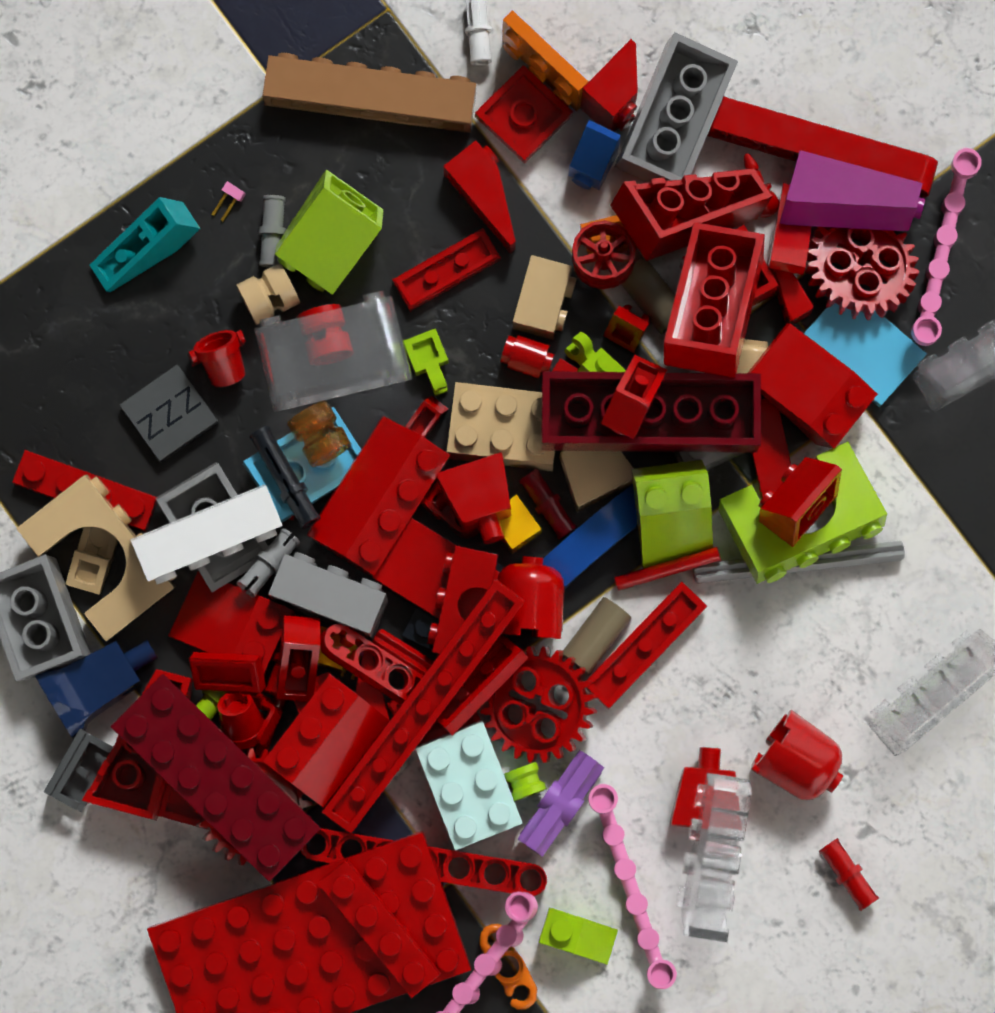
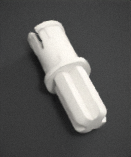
(478, 32)

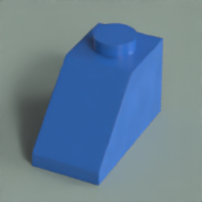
(594, 156)

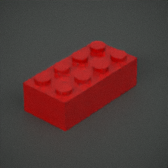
(714, 299)

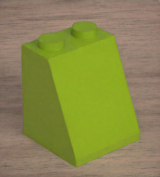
(329, 233)

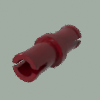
(548, 504)

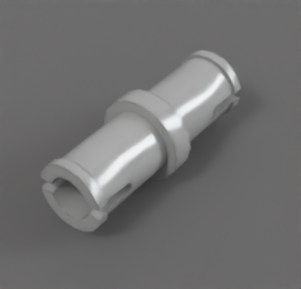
(271, 229)
(268, 562)

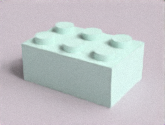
(468, 785)

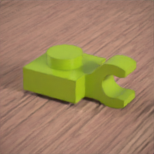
(427, 357)
(590, 361)

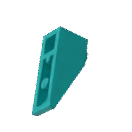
(147, 241)

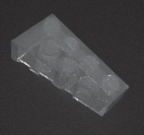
(714, 856)

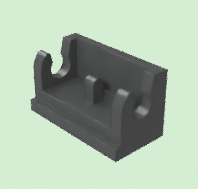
(78, 770)

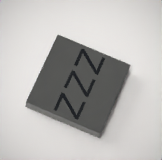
(169, 413)

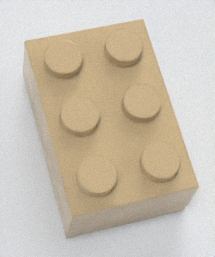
(497, 421)

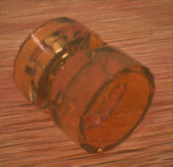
(320, 435)

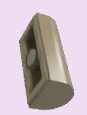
(650, 294)
(597, 635)

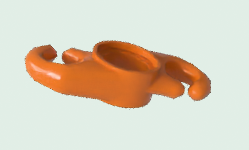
(522, 978)

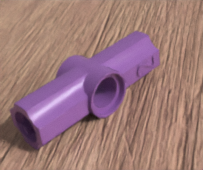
(560, 803)

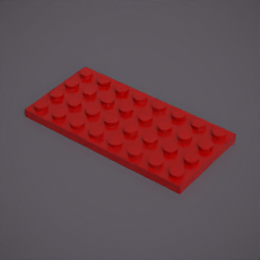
(296, 950)

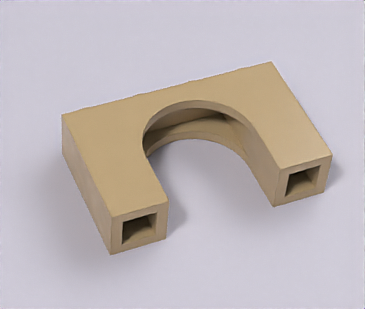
(86, 506)

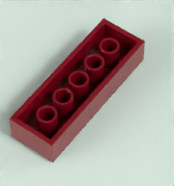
(686, 415)
(215, 777)

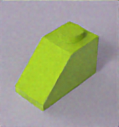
(578, 935)

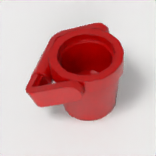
(220, 357)
(243, 721)

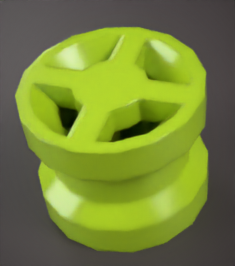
(525, 781)

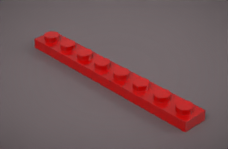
(423, 706)

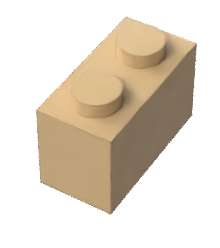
(543, 297)

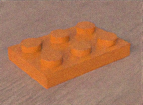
(543, 61)

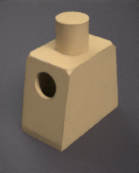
(594, 475)

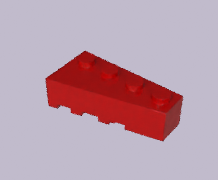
(663, 212)
(126, 779)

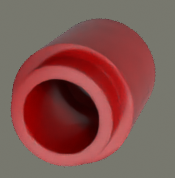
(527, 356)

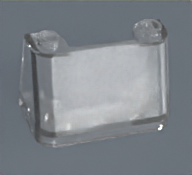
(332, 353)

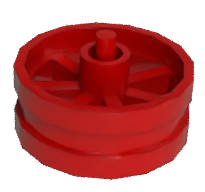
(603, 254)

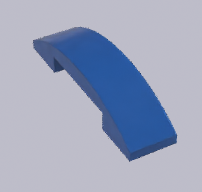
(594, 537)

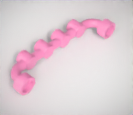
(927, 328)
(520, 908)
(660, 972)

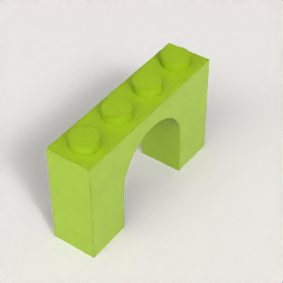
(855, 515)

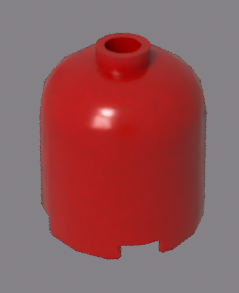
(543, 595)
(800, 759)

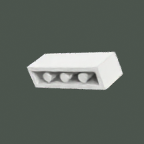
(206, 533)

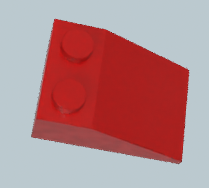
(812, 387)
(230, 622)

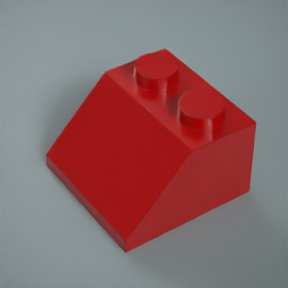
(613, 91)
(800, 498)

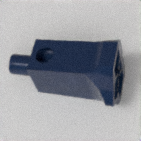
(94, 683)

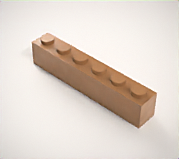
(369, 93)

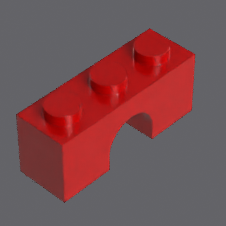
(467, 571)

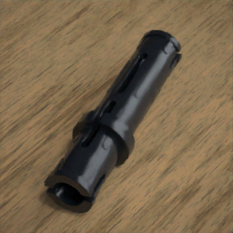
(291, 489)

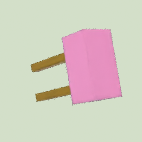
(233, 191)

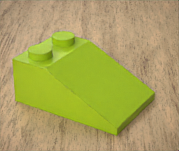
(672, 511)

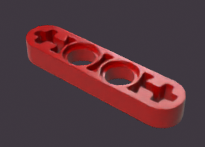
(383, 661)

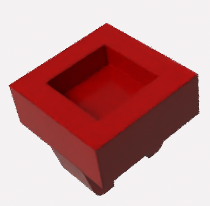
(626, 328)

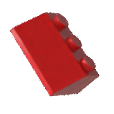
(326, 740)

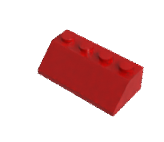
(378, 495)

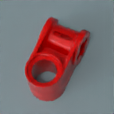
(438, 507)

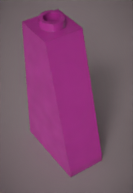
(849, 196)

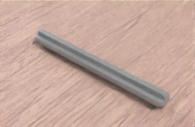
(848, 557)

